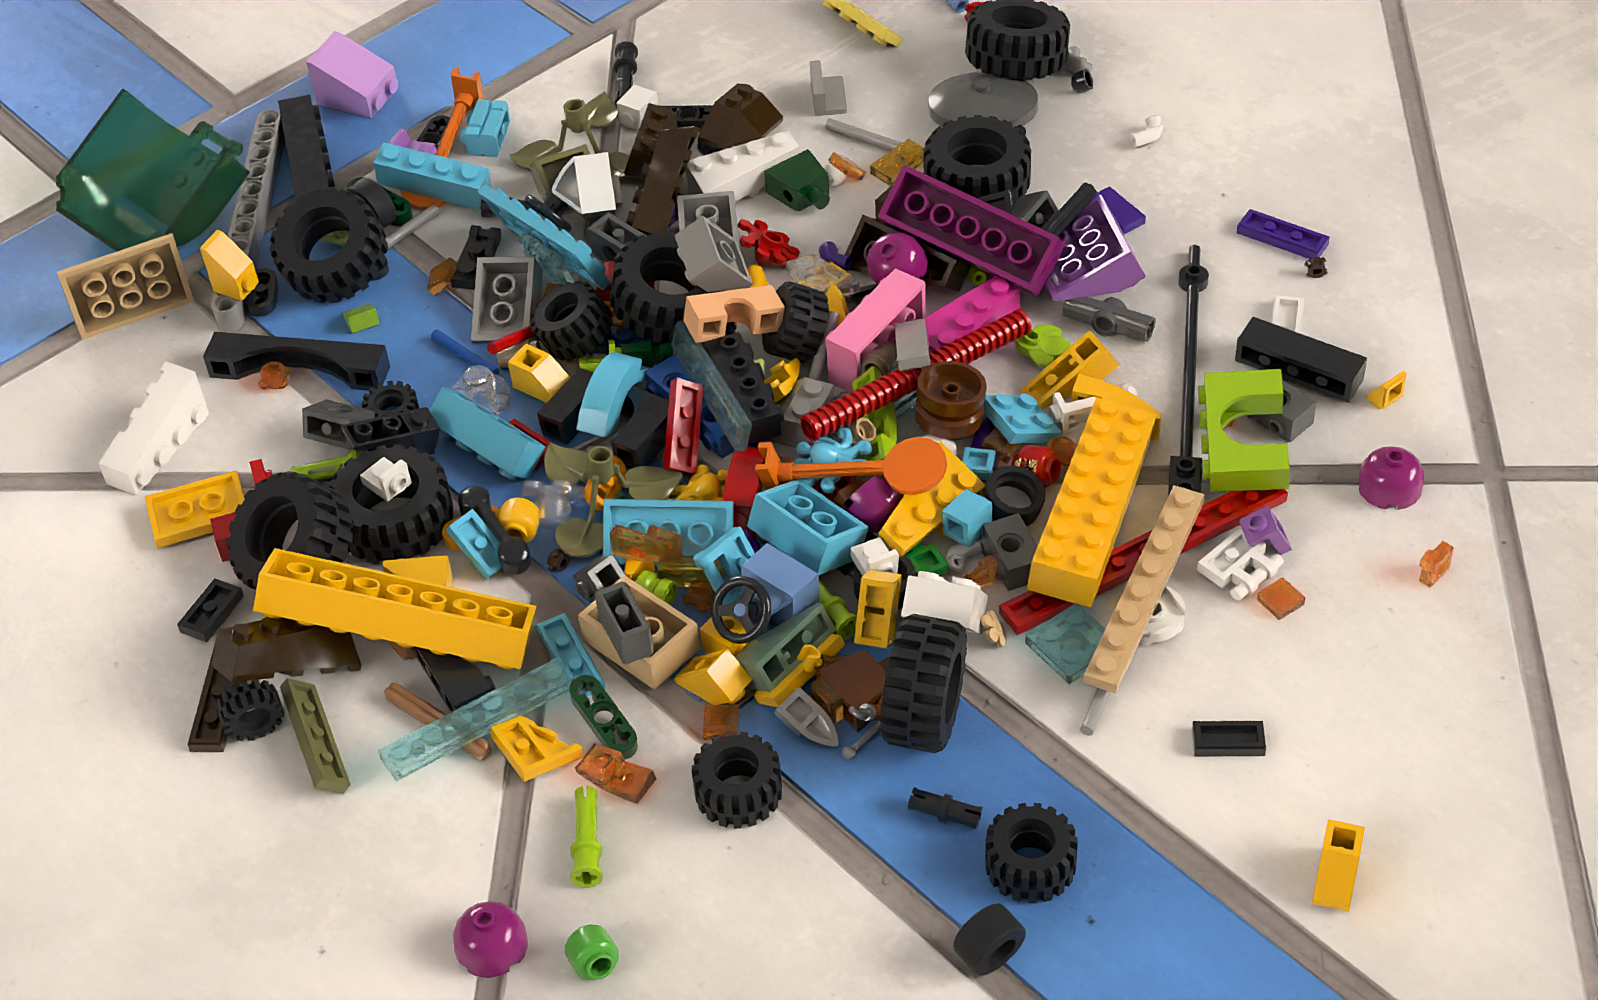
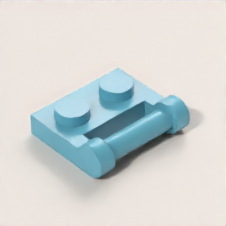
(732, 552)

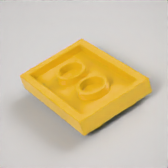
(187, 509)

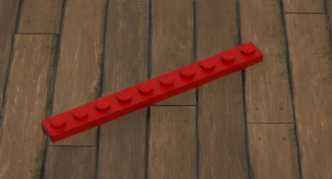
(1213, 519)

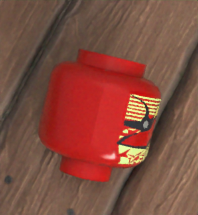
(1040, 461)

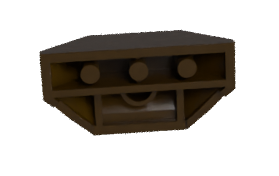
(739, 118)

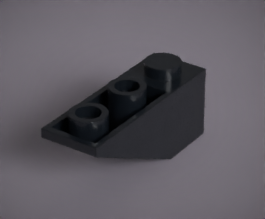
(407, 428)

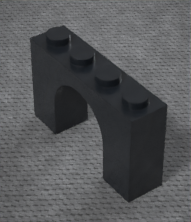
(634, 444)

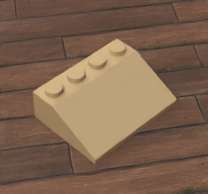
(125, 286)

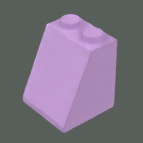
(350, 77)

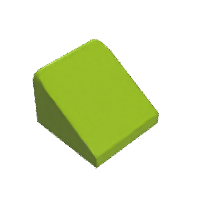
(361, 318)

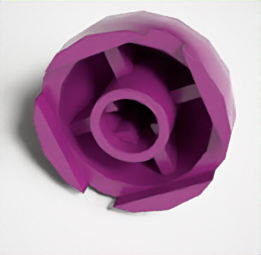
(897, 252)
(1391, 478)
(874, 503)
(489, 939)

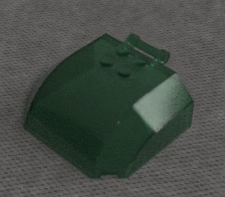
(147, 178)

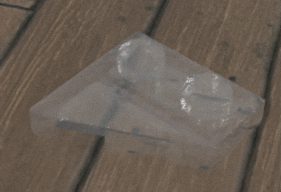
(819, 275)

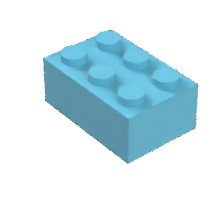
(806, 526)

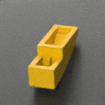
(1089, 387)

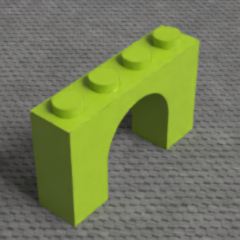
(1231, 463)

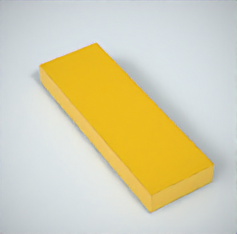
(798, 676)

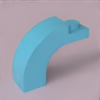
(607, 392)

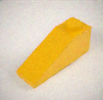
(1083, 357)

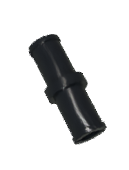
(945, 808)

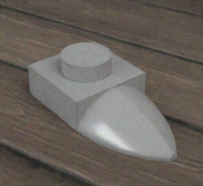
(807, 719)

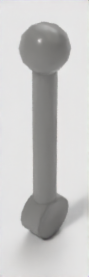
(849, 751)

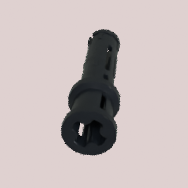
(625, 67)

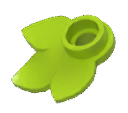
(1042, 344)

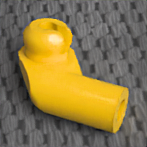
(757, 276)

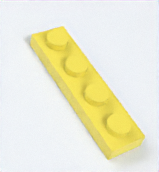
(864, 22)

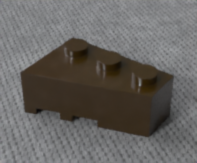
(654, 120)

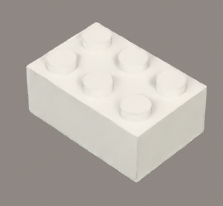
(952, 601)

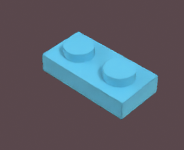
(476, 543)

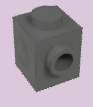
(597, 575)

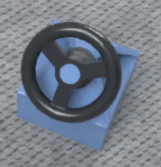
(772, 593)

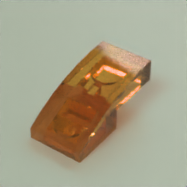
(653, 546)
(615, 775)

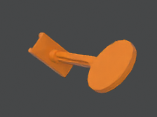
(466, 93)
(908, 467)

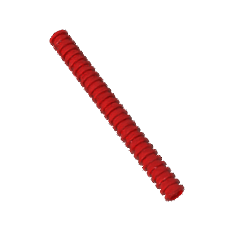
(901, 383)

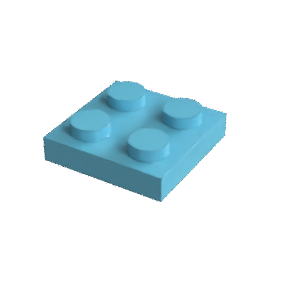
(1020, 418)

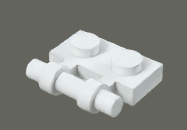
(1232, 557)

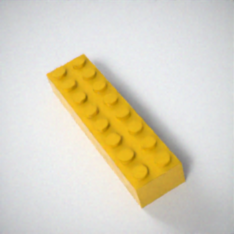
(1092, 503)
(394, 608)

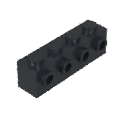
(1301, 359)
(745, 379)

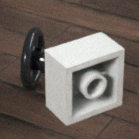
(582, 186)

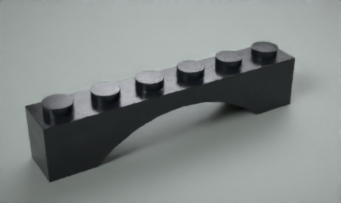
(245, 354)

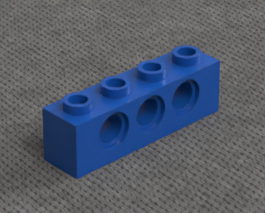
(658, 383)

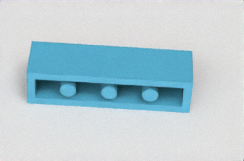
(430, 175)
(486, 434)

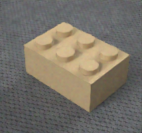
(672, 633)

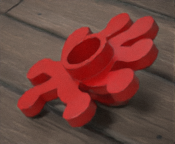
(769, 245)

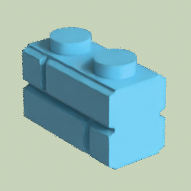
(486, 128)

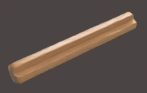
(428, 713)

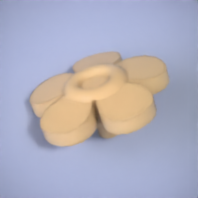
(994, 629)

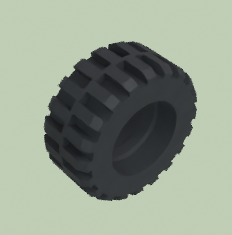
(1017, 39)
(979, 142)
(309, 222)
(638, 304)
(271, 512)
(402, 530)
(923, 683)

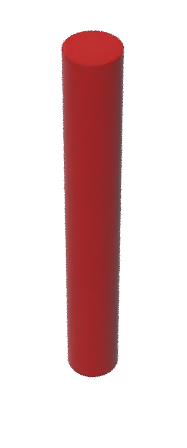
(510, 340)

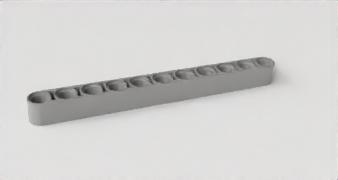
(252, 208)

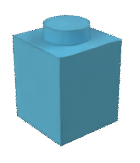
(965, 517)

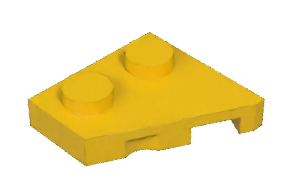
(532, 748)

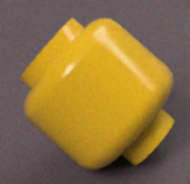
(520, 518)

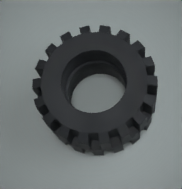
(571, 320)
(802, 323)
(737, 802)
(1031, 876)

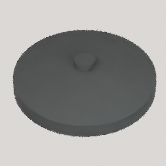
(985, 96)

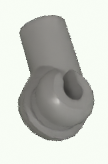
(1075, 62)

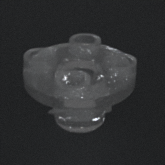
(484, 388)
(553, 500)

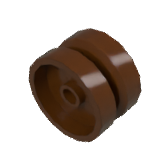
(950, 399)

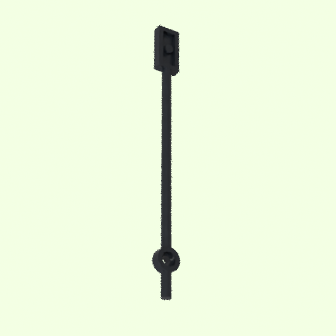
(1184, 469)

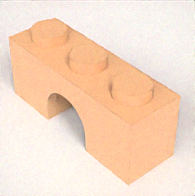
(755, 307)

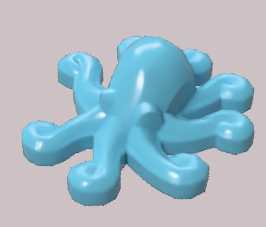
(830, 451)

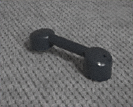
(513, 551)

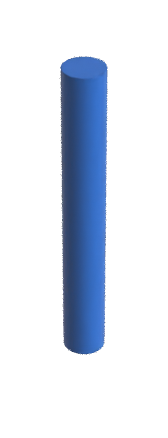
(461, 351)

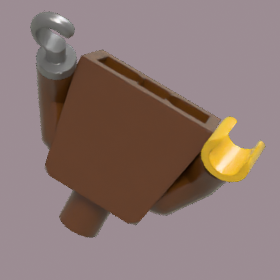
(855, 678)

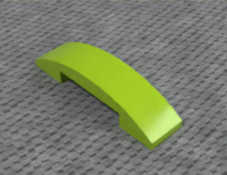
(883, 420)

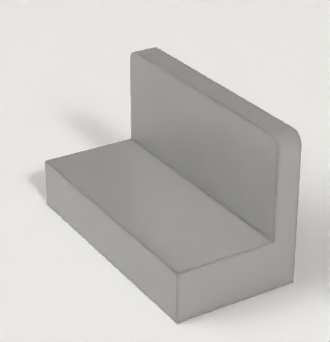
(827, 92)

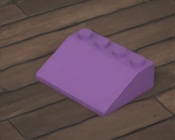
(1094, 256)

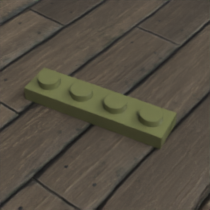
(314, 736)

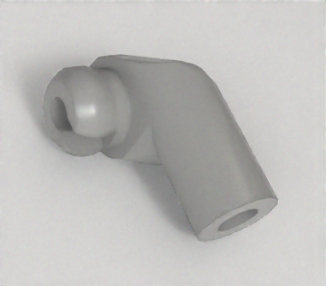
(958, 555)

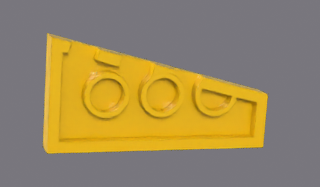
(922, 513)

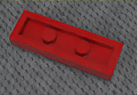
(683, 427)

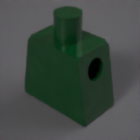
(799, 182)

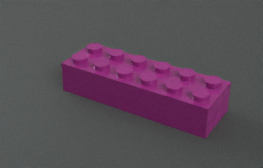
(971, 230)

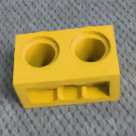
(877, 608)

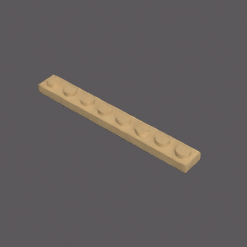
(1143, 590)

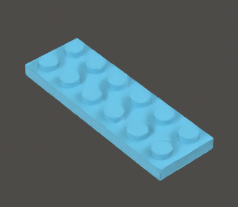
(519, 220)

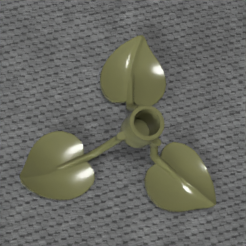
(579, 117)
(584, 537)

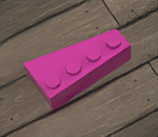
(972, 311)

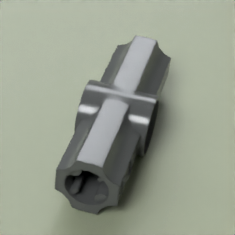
(1110, 317)

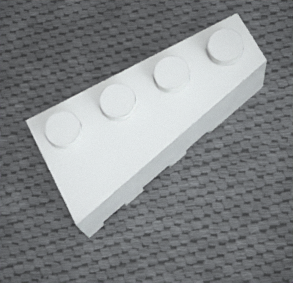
(740, 166)
(155, 430)

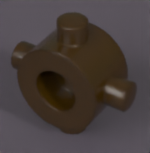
(1316, 267)
(557, 560)

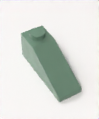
(775, 653)

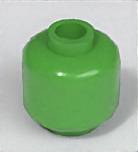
(591, 952)

